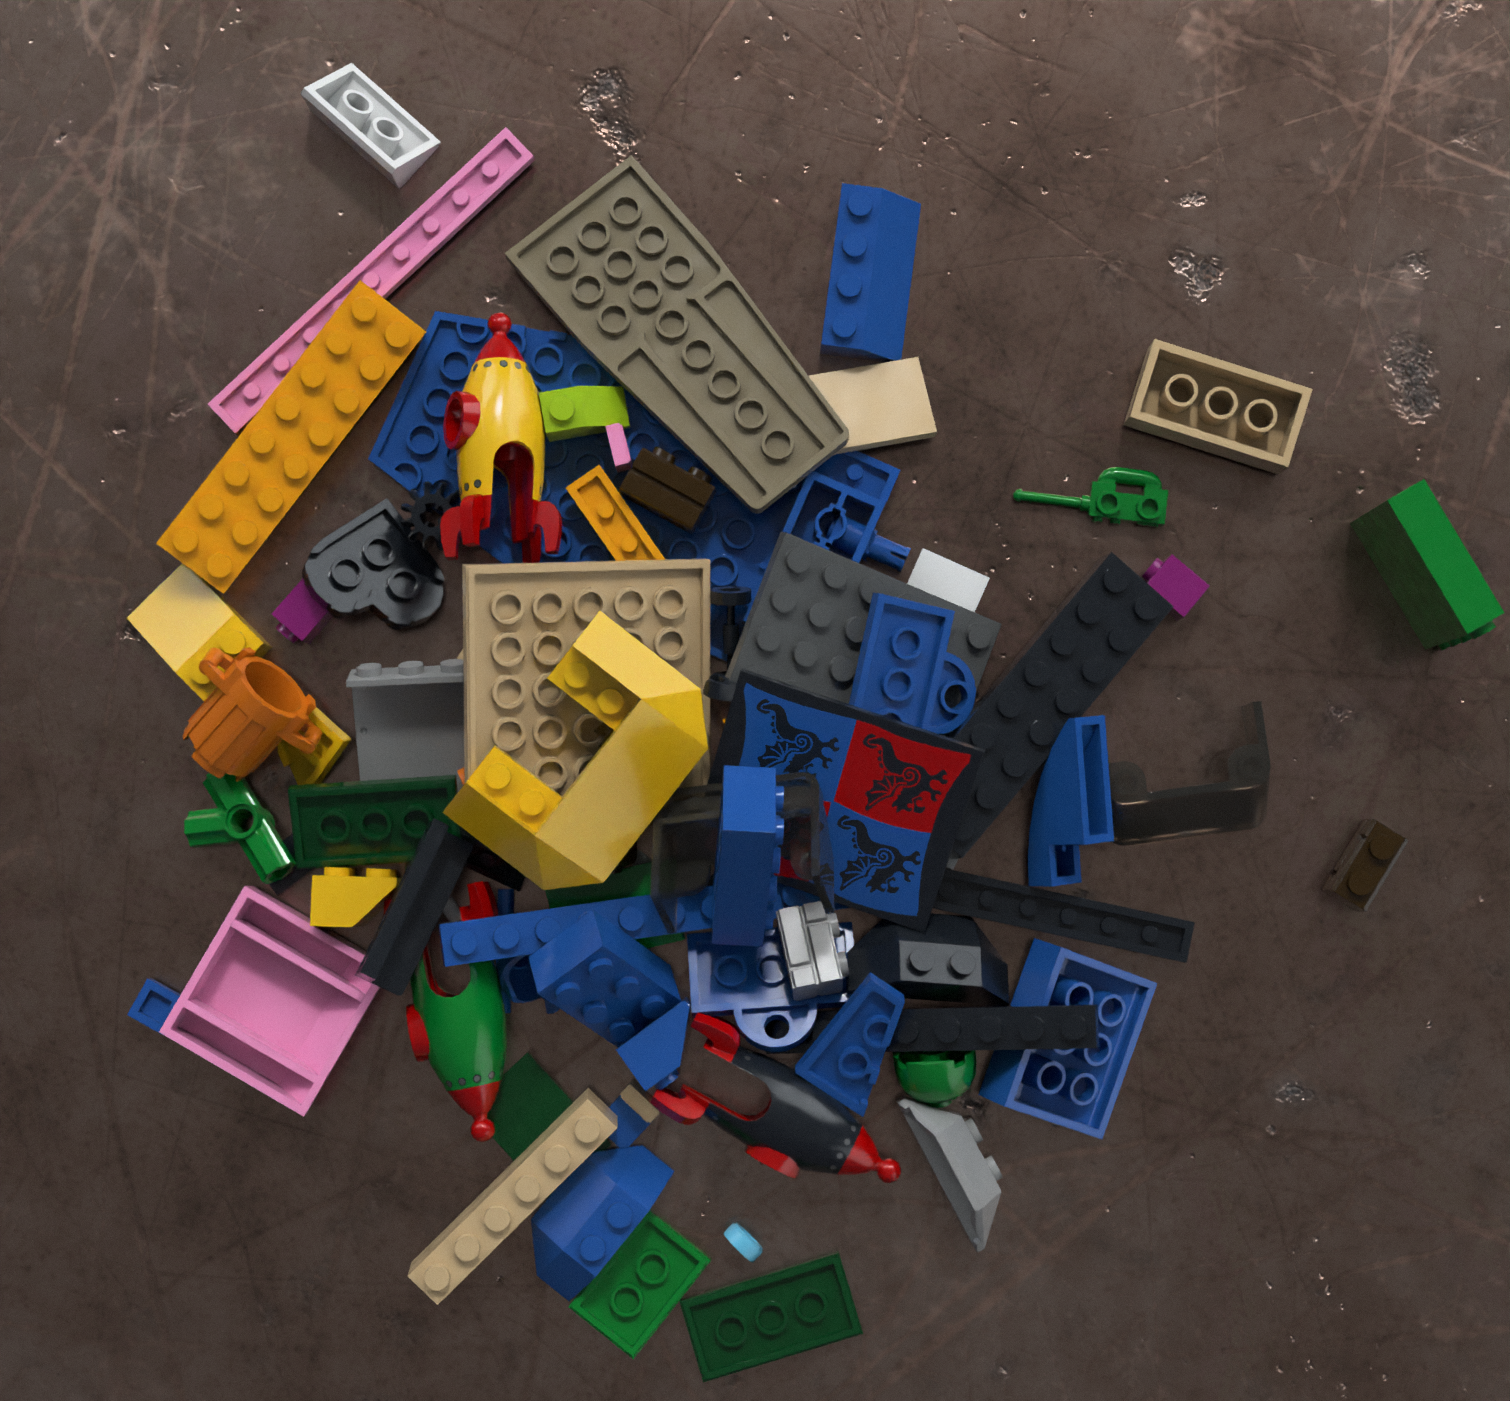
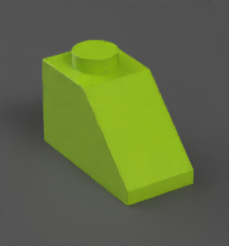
(582, 410)

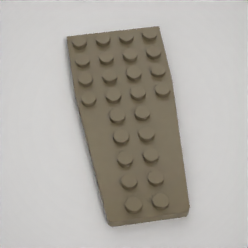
(680, 334)

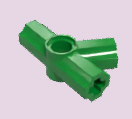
(227, 826)

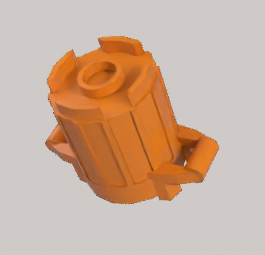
(248, 714)

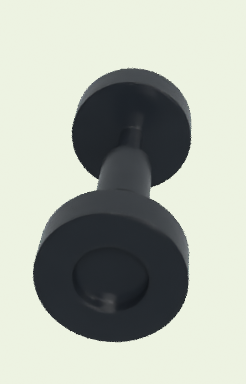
(730, 597)

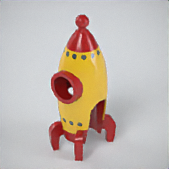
(502, 427)

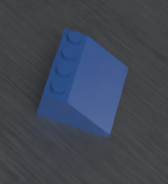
(1071, 1084)

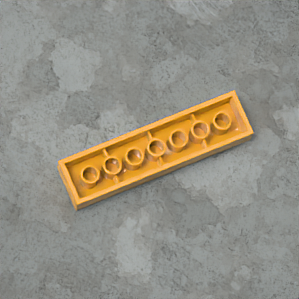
(291, 437)

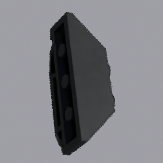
(942, 964)

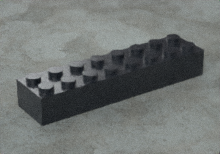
(1053, 681)

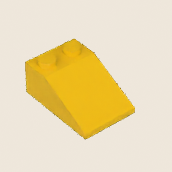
(188, 619)

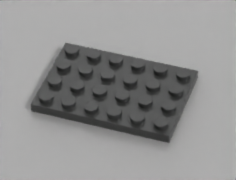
(814, 618)

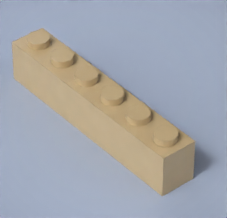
(513, 1196)

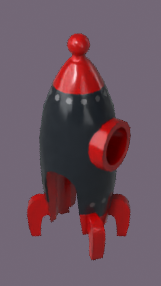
(797, 1127)

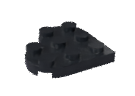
(375, 569)

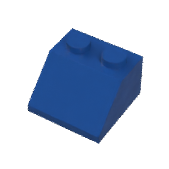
(658, 1048)

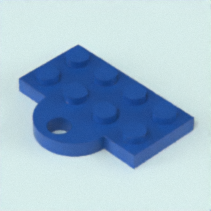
(907, 667)
(756, 987)

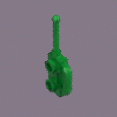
(1110, 505)

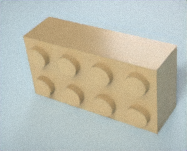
(1218, 407)

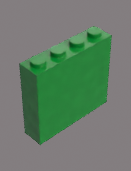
(1428, 568)

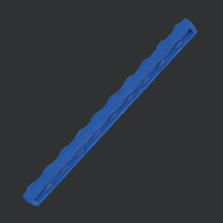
(637, 916)

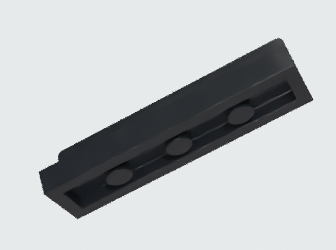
(414, 909)

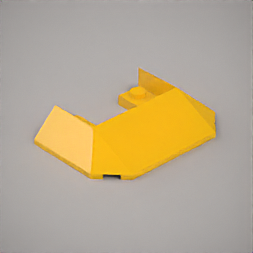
(622, 788)

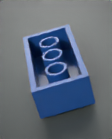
(747, 855)

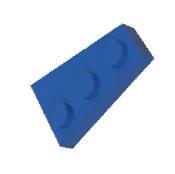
(852, 1046)

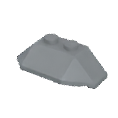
(958, 1165)

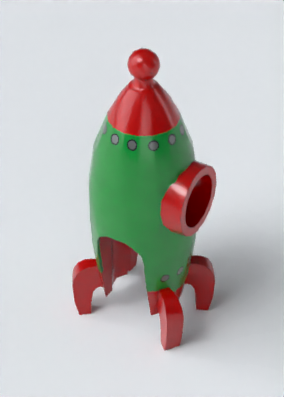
(463, 1031)

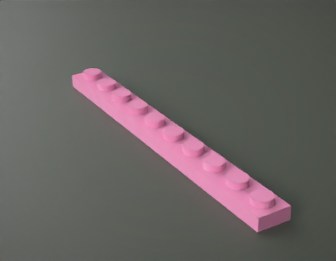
(381, 269)

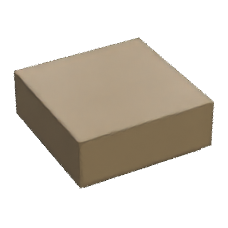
(639, 1101)

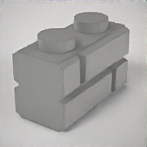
(810, 950)

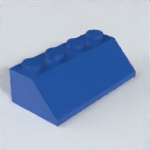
(870, 274)

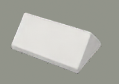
(371, 123)

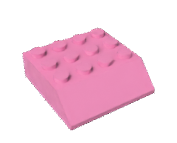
(273, 1000)

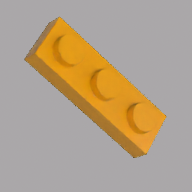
(612, 517)

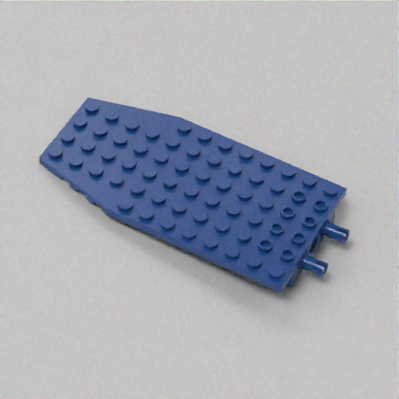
(832, 510)

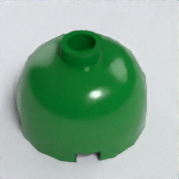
(935, 1075)

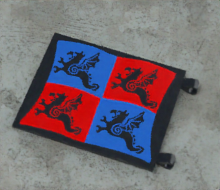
(885, 788)

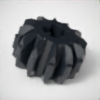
(423, 508)

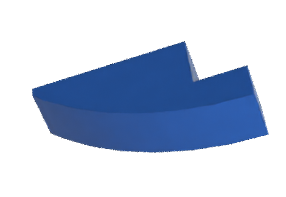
(1070, 803)

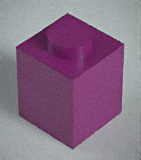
(1175, 584)
(300, 615)

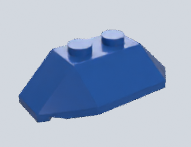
(594, 1215)

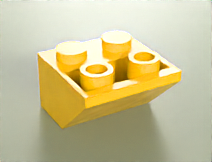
(349, 900)

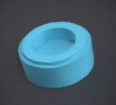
(743, 1241)

